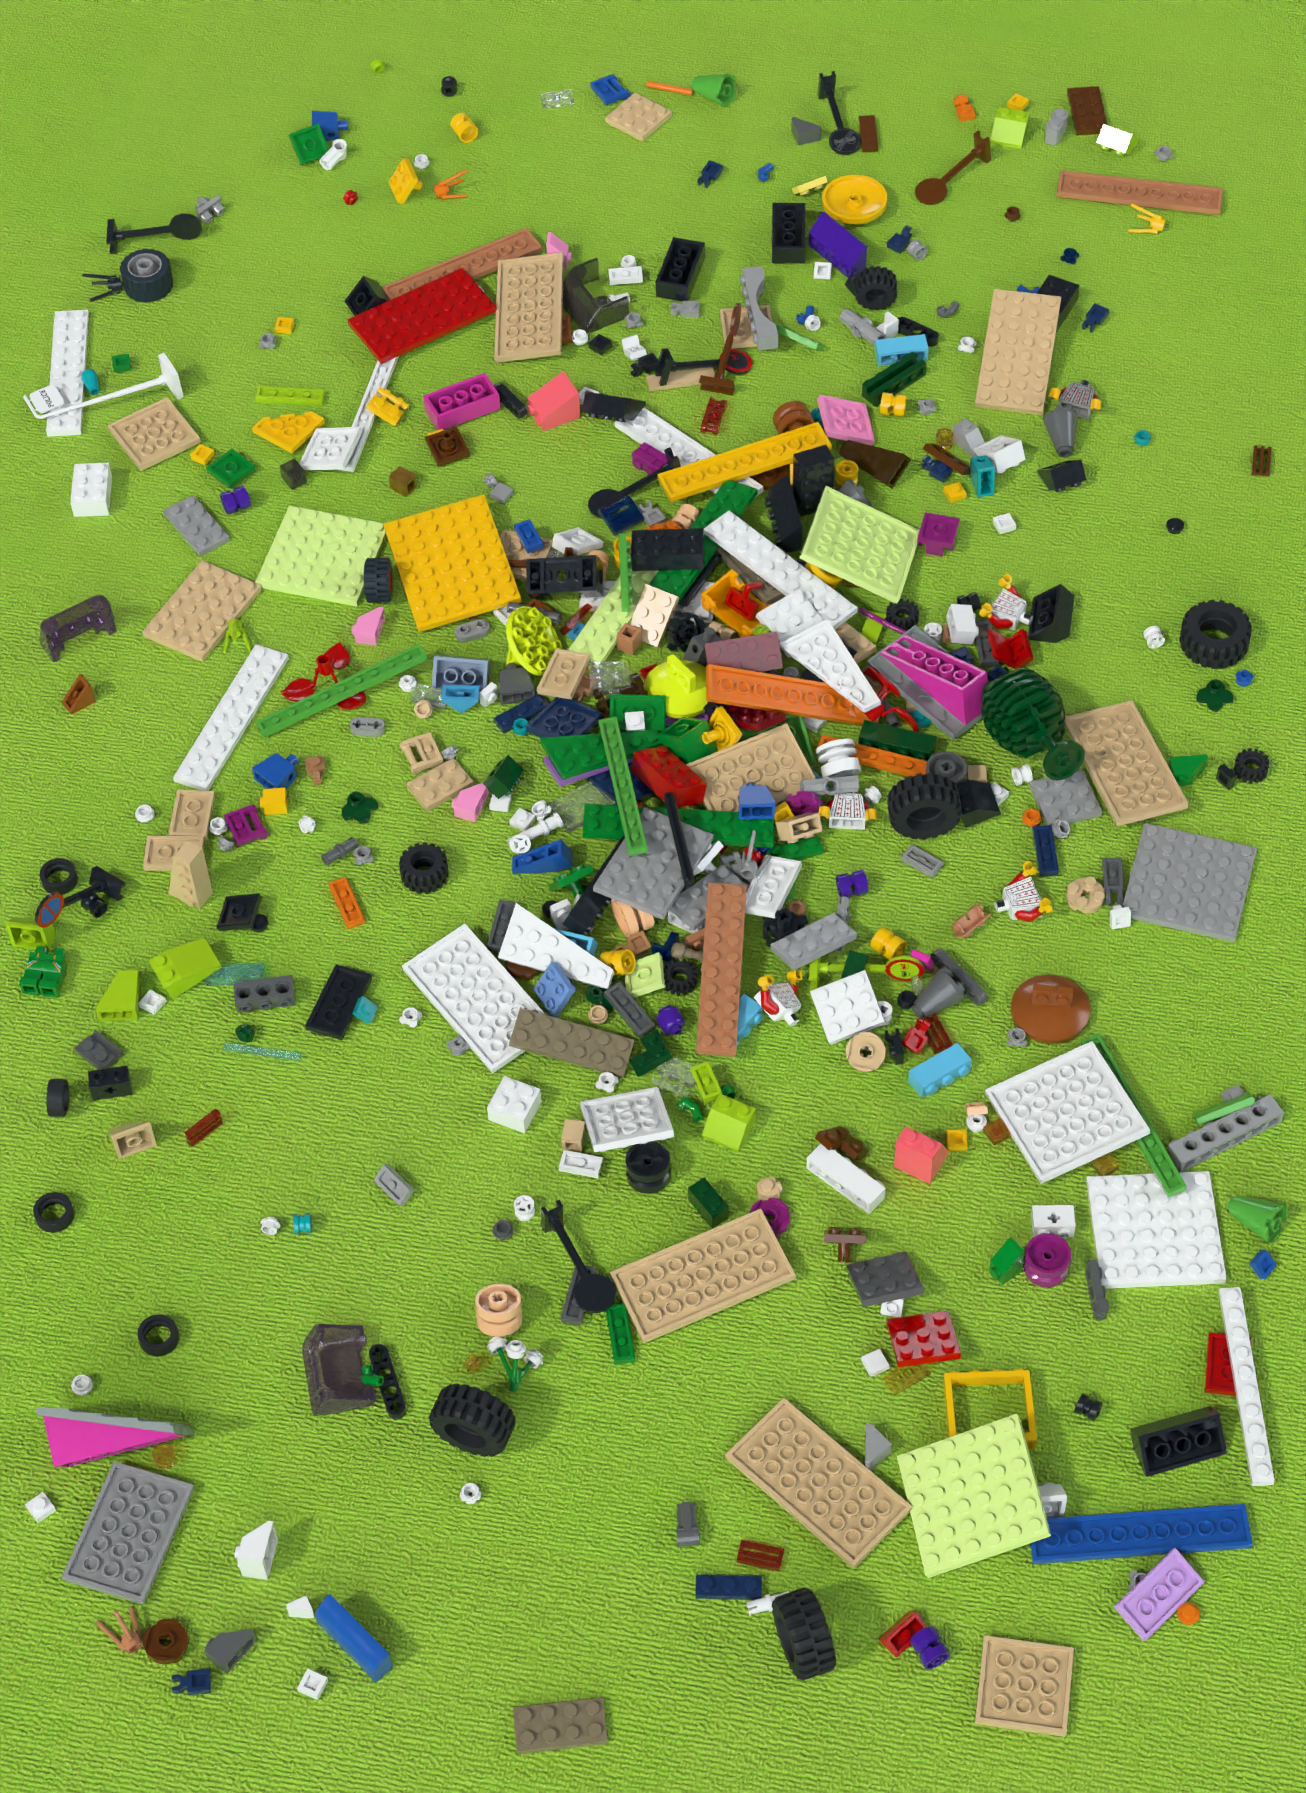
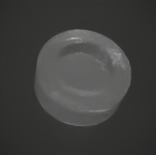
(916, 985)

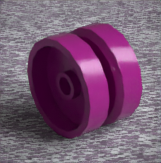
(1047, 1260)

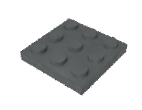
(884, 1279)

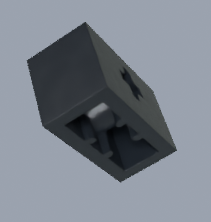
(110, 1083)

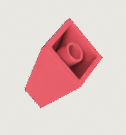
(555, 403)
(919, 1155)

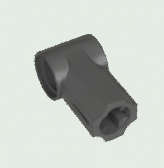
(687, 1525)

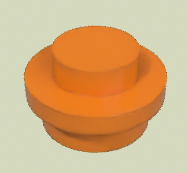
(1031, 817)
(1188, 1613)

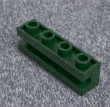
(894, 378)
(897, 740)

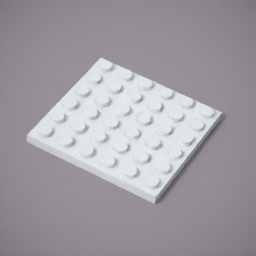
(1067, 1112)
(1155, 1238)

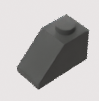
(229, 1648)

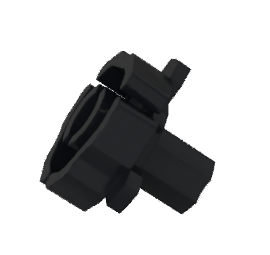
(682, 629)
(782, 925)

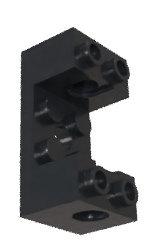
(582, 576)

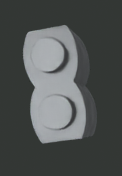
(1056, 126)

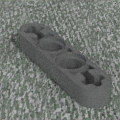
(972, 989)

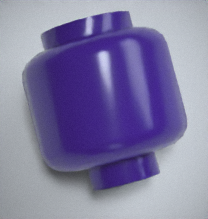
(670, 1020)

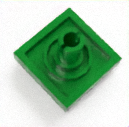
(572, 879)

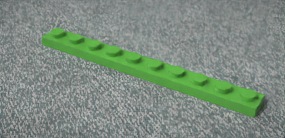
(341, 690)
(623, 786)
(1150, 1144)

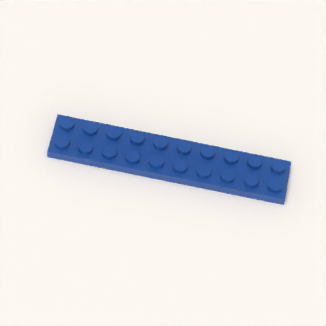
(1143, 1534)

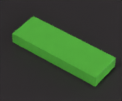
(799, 338)
(1223, 1108)

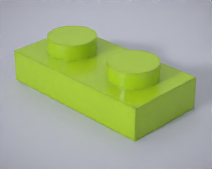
(705, 1082)

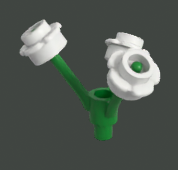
(515, 1350)

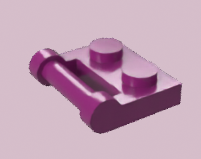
(240, 827)

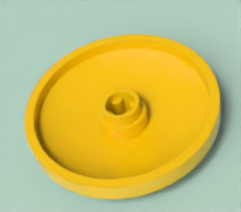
(854, 199)

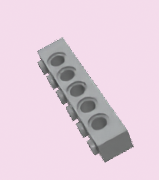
(1184, 1159)

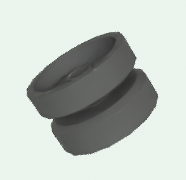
(948, 765)

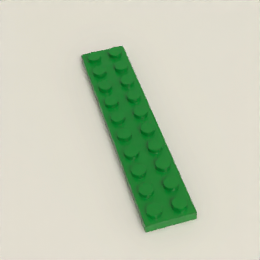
(729, 497)
(605, 823)

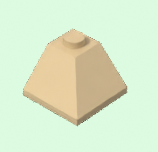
(132, 1138)

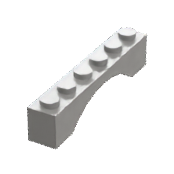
(764, 330)

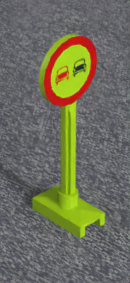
(898, 968)

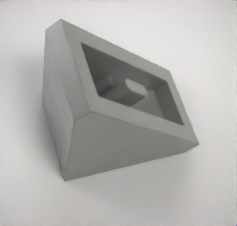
(876, 1447)

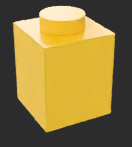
(274, 801)

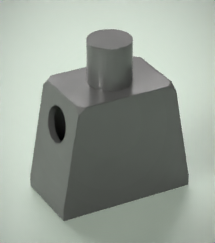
(696, 648)
(515, 685)

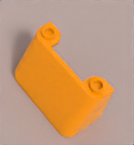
(714, 599)

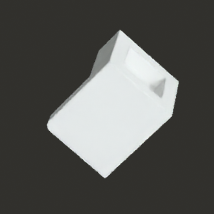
(890, 326)

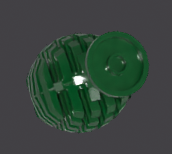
(1028, 718)

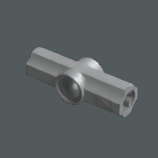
(861, 326)
(841, 784)

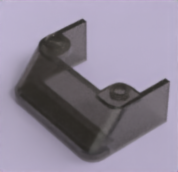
(586, 311)

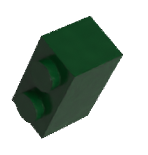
(503, 777)
(708, 1203)

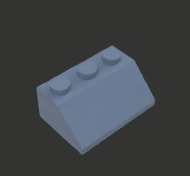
(460, 671)

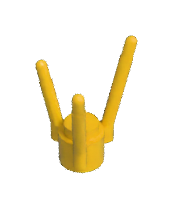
(1157, 221)

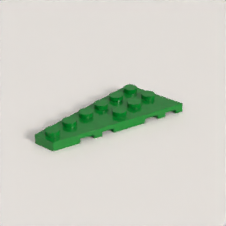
(586, 753)

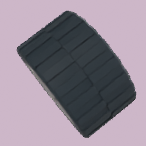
(146, 275)

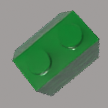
(686, 741)

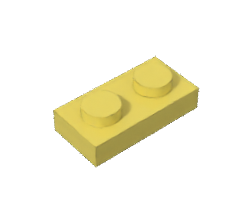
(816, 184)

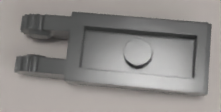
(1112, 879)
(1096, 1291)

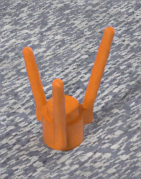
(442, 189)

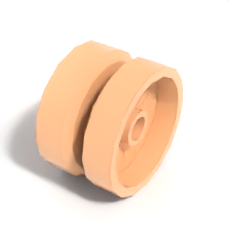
(631, 919)
(498, 1310)

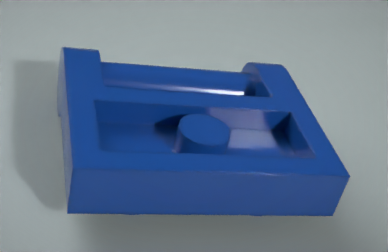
(606, 92)

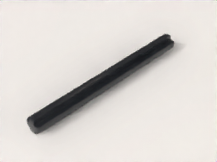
(679, 839)

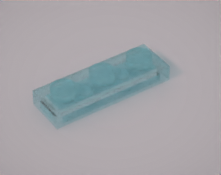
(236, 973)

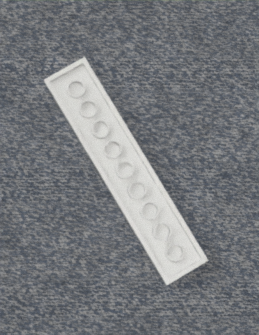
(67, 365)
(662, 435)
(778, 567)
(231, 718)

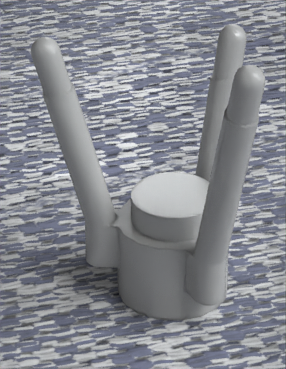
(749, 867)

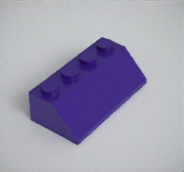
(837, 245)

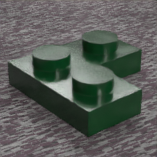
(654, 1056)

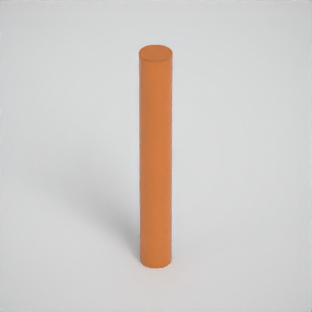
(671, 88)

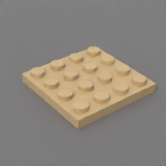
(153, 434)
(1024, 1686)

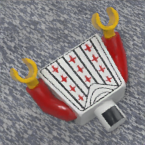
(1008, 608)
(847, 811)
(1022, 898)
(781, 998)

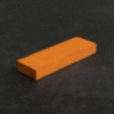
(346, 903)

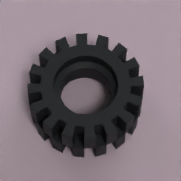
(903, 608)
(1254, 758)
(680, 968)

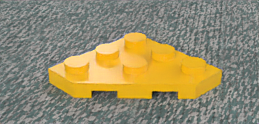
(289, 430)

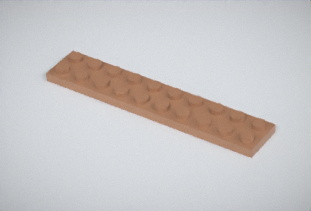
(1139, 192)
(475, 262)
(721, 970)

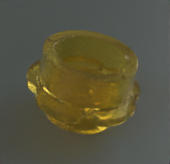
(472, 1363)

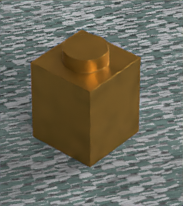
(402, 481)

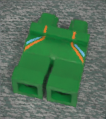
(44, 972)

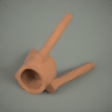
(131, 1640)

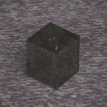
(293, 474)

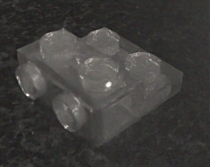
(608, 676)

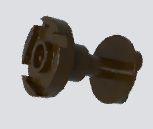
(634, 688)

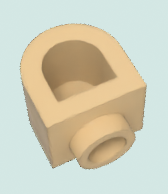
(768, 1188)

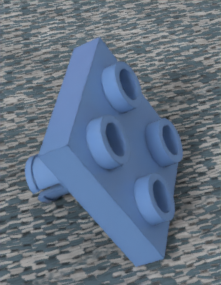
(554, 989)

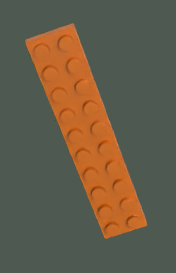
(780, 693)

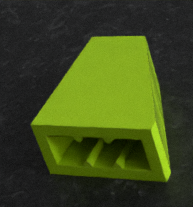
(121, 997)

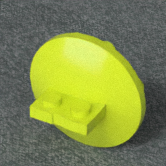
(531, 639)
(682, 684)

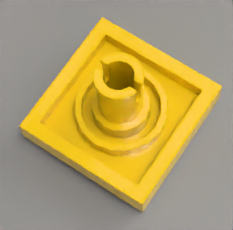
(404, 181)
(722, 730)

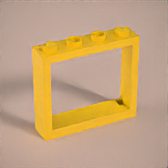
(993, 1377)

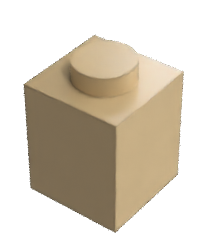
(573, 1135)

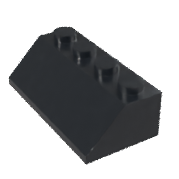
(784, 515)
(1178, 1441)

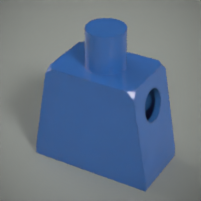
(329, 124)
(276, 771)
(755, 802)

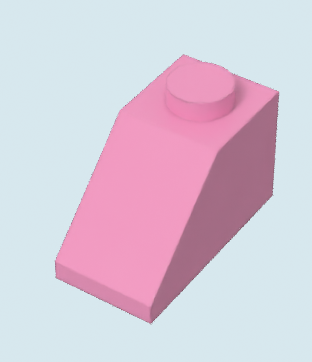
(556, 245)
(369, 627)
(470, 802)

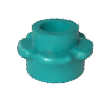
(1142, 438)
(520, 726)

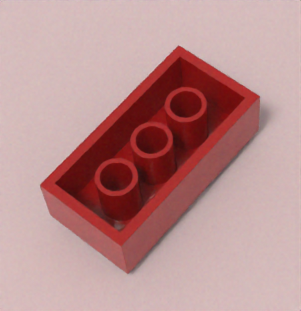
(667, 773)

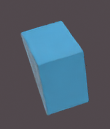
(460, 696)

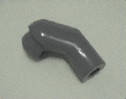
(942, 312)

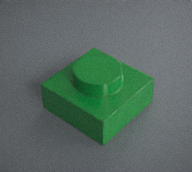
(121, 363)

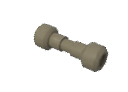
(679, 950)

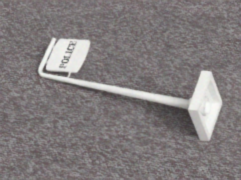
(50, 398)

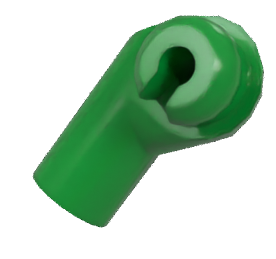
(693, 1106)
(369, 1377)

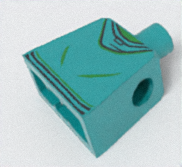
(980, 469)

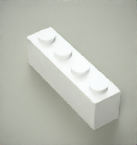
(846, 1178)

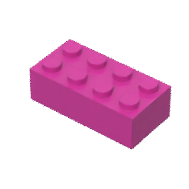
(461, 402)

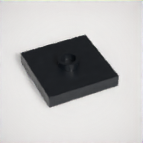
(239, 912)

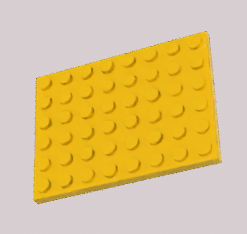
(451, 563)

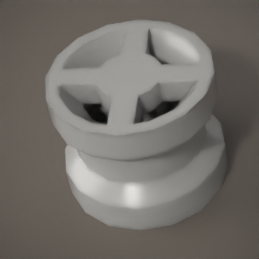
(917, 250)

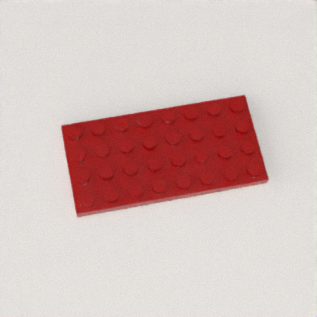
(421, 315)

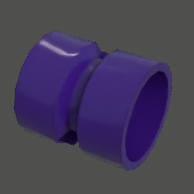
(233, 500)
(852, 884)
(931, 1650)

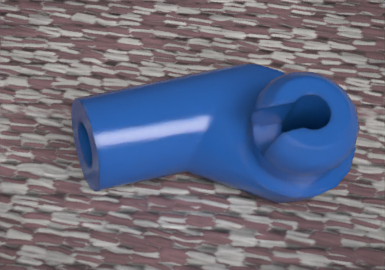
(809, 311)

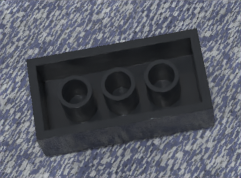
(788, 232)
(680, 269)
(1066, 290)
(811, 474)
(667, 549)

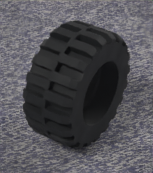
(1220, 617)
(924, 806)
(472, 1420)
(804, 1633)

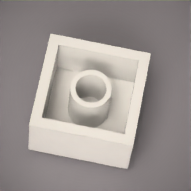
(514, 1104)

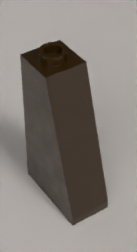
(878, 462)

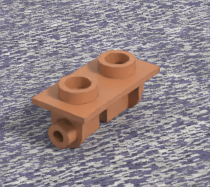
(976, 918)

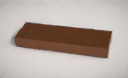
(868, 133)
(947, 458)

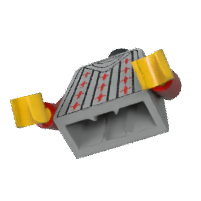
(1078, 398)

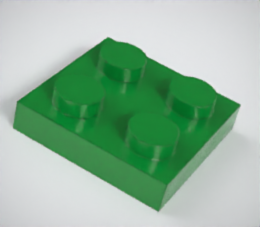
(309, 144)
(231, 468)

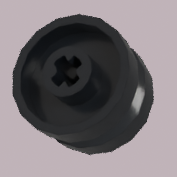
(648, 1167)

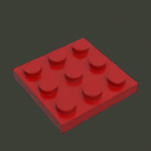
(923, 1338)

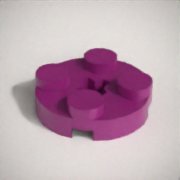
(803, 803)
(778, 1210)

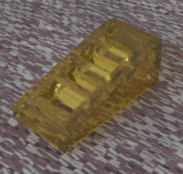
(915, 1378)

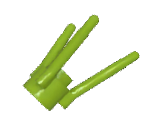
(235, 630)

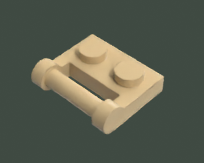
(427, 750)

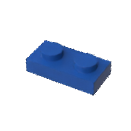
(528, 536)

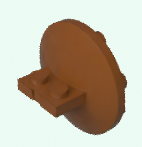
(1050, 1009)

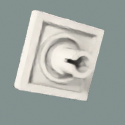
(705, 863)

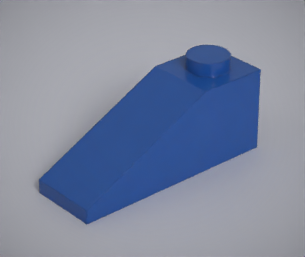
(544, 859)

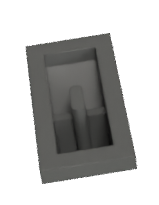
(804, 131)

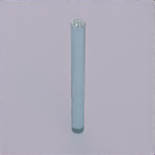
(262, 1051)

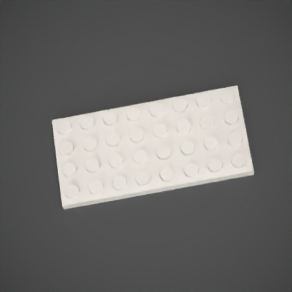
(472, 994)

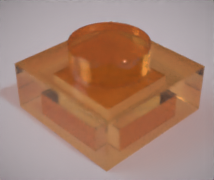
(996, 1131)

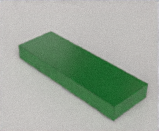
(620, 1334)

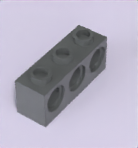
(272, 988)

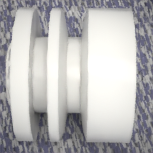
(838, 758)

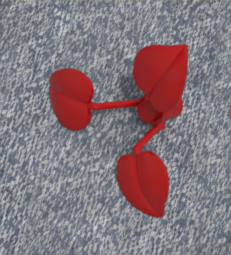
(334, 658)
(878, 711)

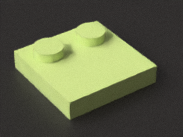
(647, 976)

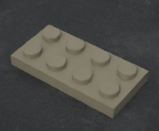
(560, 1725)

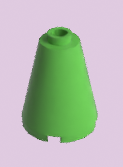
(716, 88)
(1259, 1216)

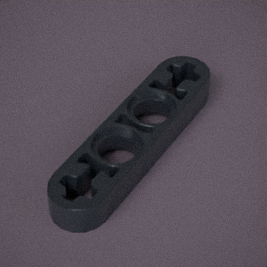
(389, 1380)

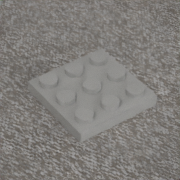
(1065, 799)

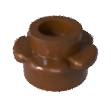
(1012, 214)

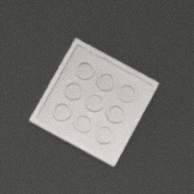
(626, 1119)

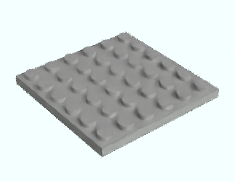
(1189, 882)

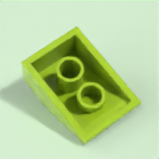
(185, 966)

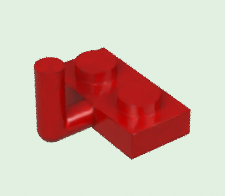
(741, 602)

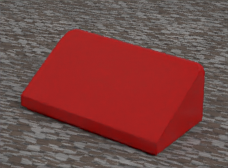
(898, 1636)

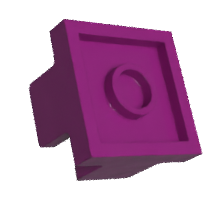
(938, 533)

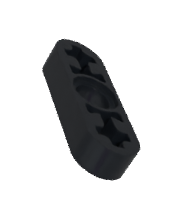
(906, 327)
(510, 401)

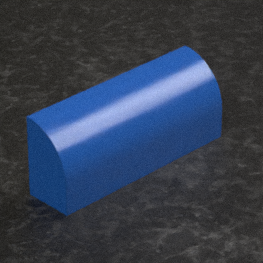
(353, 1638)

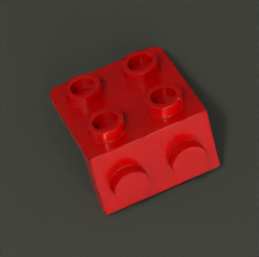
(1012, 651)

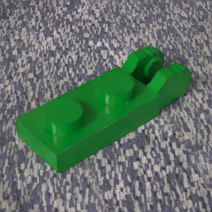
(798, 850)

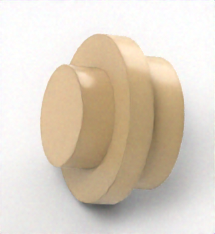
(423, 709)
(598, 1014)

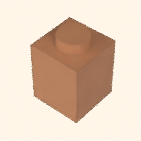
(629, 639)

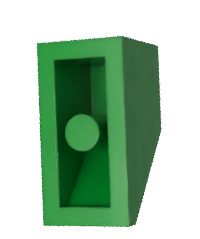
(1187, 768)
(1007, 1261)

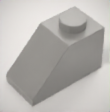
(967, 436)

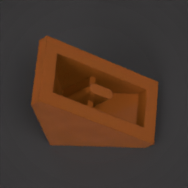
(79, 695)

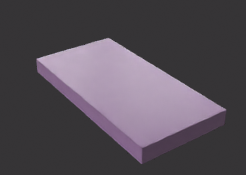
(1159, 1594)

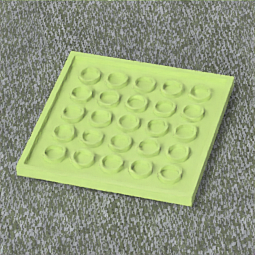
(860, 544)
(321, 555)
(973, 1496)

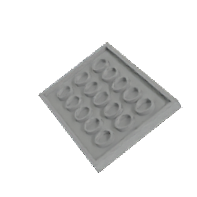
(652, 878)
(128, 1533)

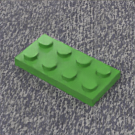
(625, 572)

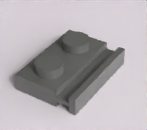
(98, 1051)

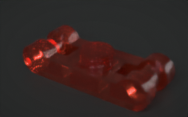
(713, 415)

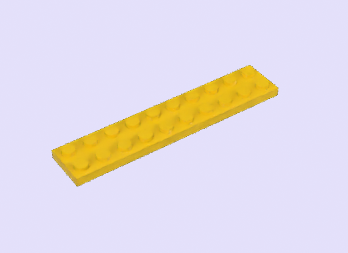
(741, 462)

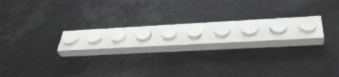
(365, 418)
(1246, 1387)

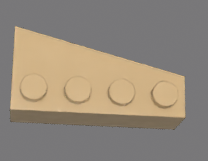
(190, 876)

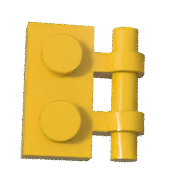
(386, 410)

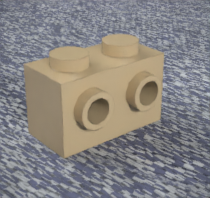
(799, 826)

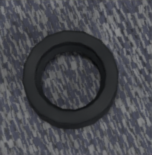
(56, 865)
(57, 1097)
(51, 1199)
(165, 1347)

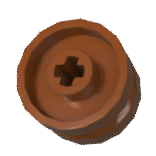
(792, 416)

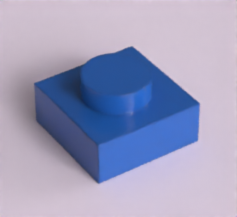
(1262, 1264)

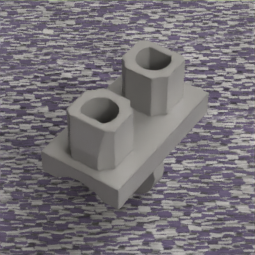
(207, 206)

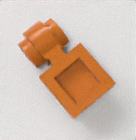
(963, 109)

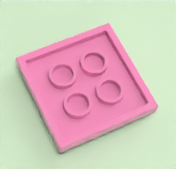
(845, 419)

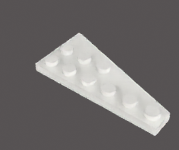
(828, 658)
(537, 944)

